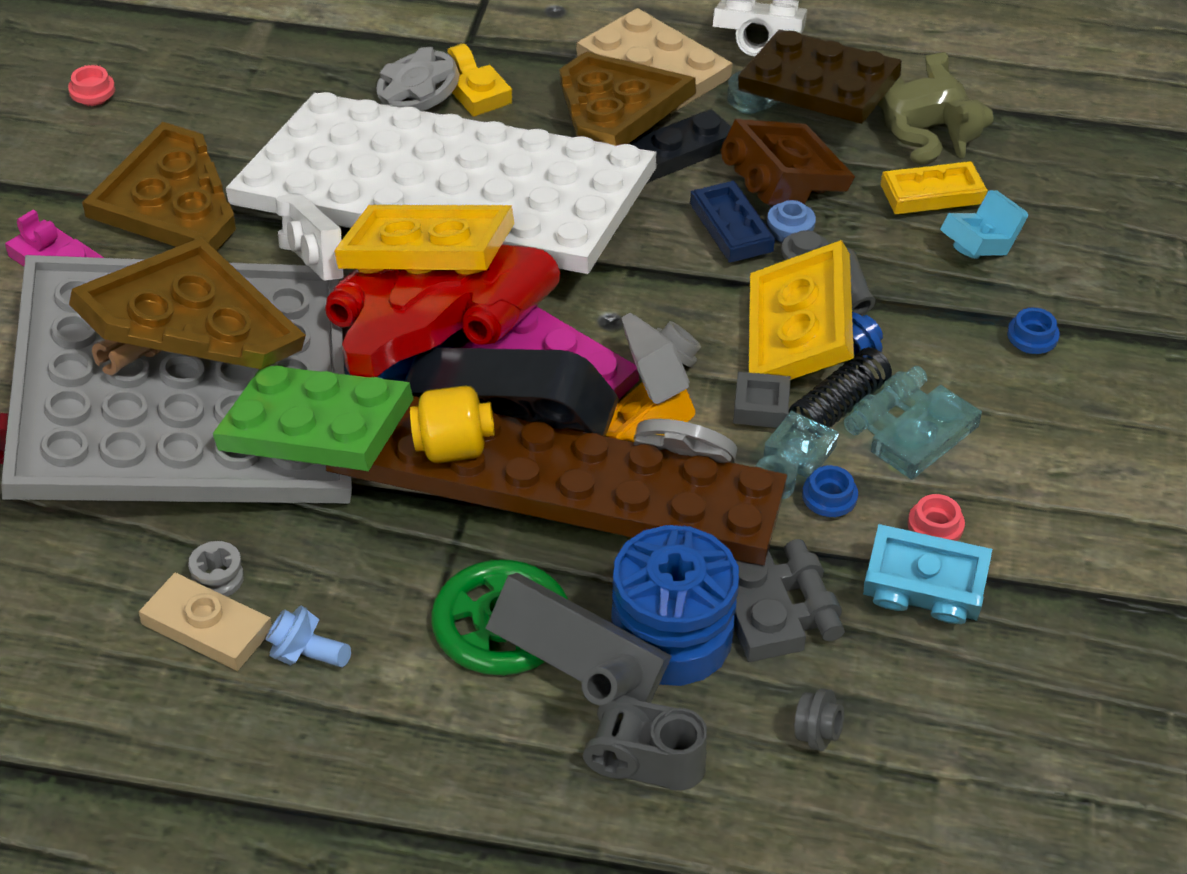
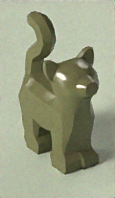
(929, 103)

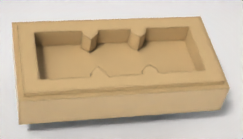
(205, 621)

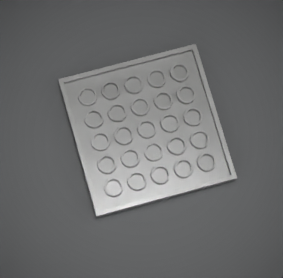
(153, 420)

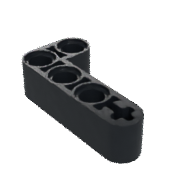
(522, 384)

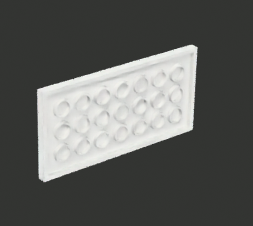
(364, 153)

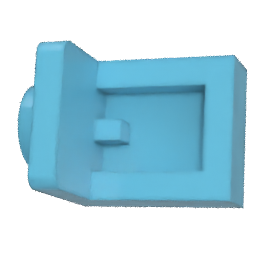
(987, 231)

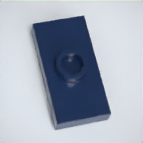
(732, 221)

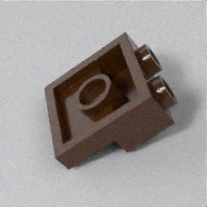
(783, 161)

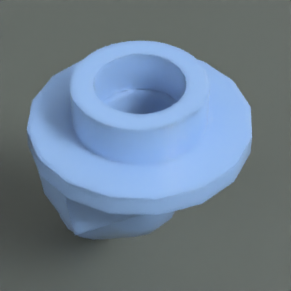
(294, 636)

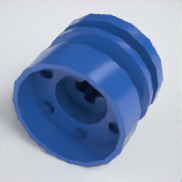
(678, 595)

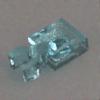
(798, 448)

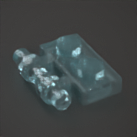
(921, 433)

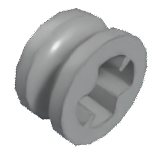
(212, 557)

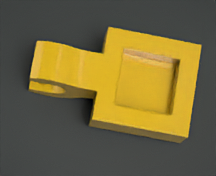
(478, 88)

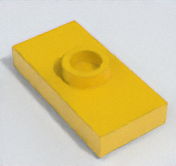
(933, 187)

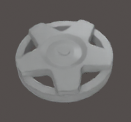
(417, 79)
(685, 439)

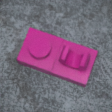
(44, 240)

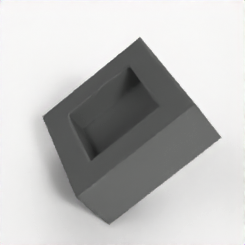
(761, 399)

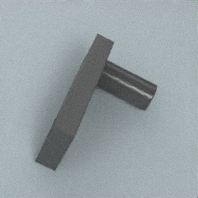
(577, 642)

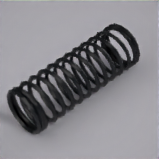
(818, 413)

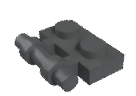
(764, 613)

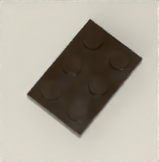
(820, 75)

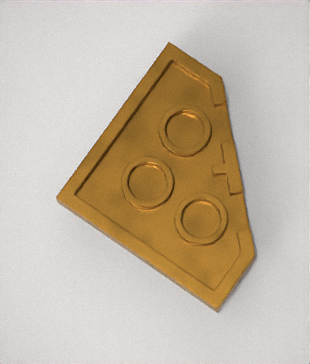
(620, 98)
(166, 191)
(188, 306)

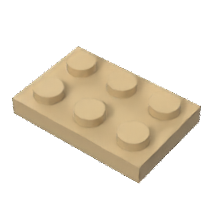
(652, 43)

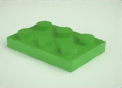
(314, 417)

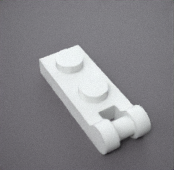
(309, 235)

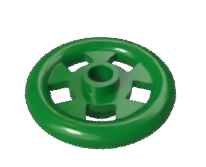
(454, 604)

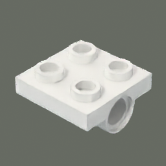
(774, 16)

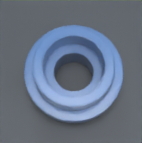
(790, 218)

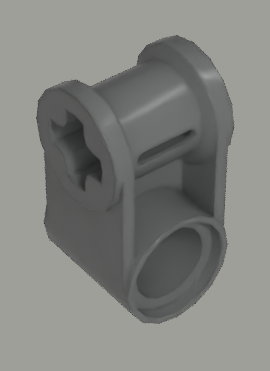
(647, 743)

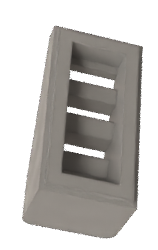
(655, 359)

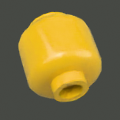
(451, 424)

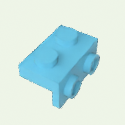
(927, 574)

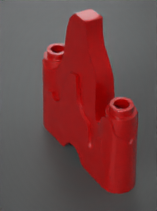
(409, 313)

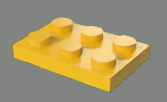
(425, 238)
(802, 313)

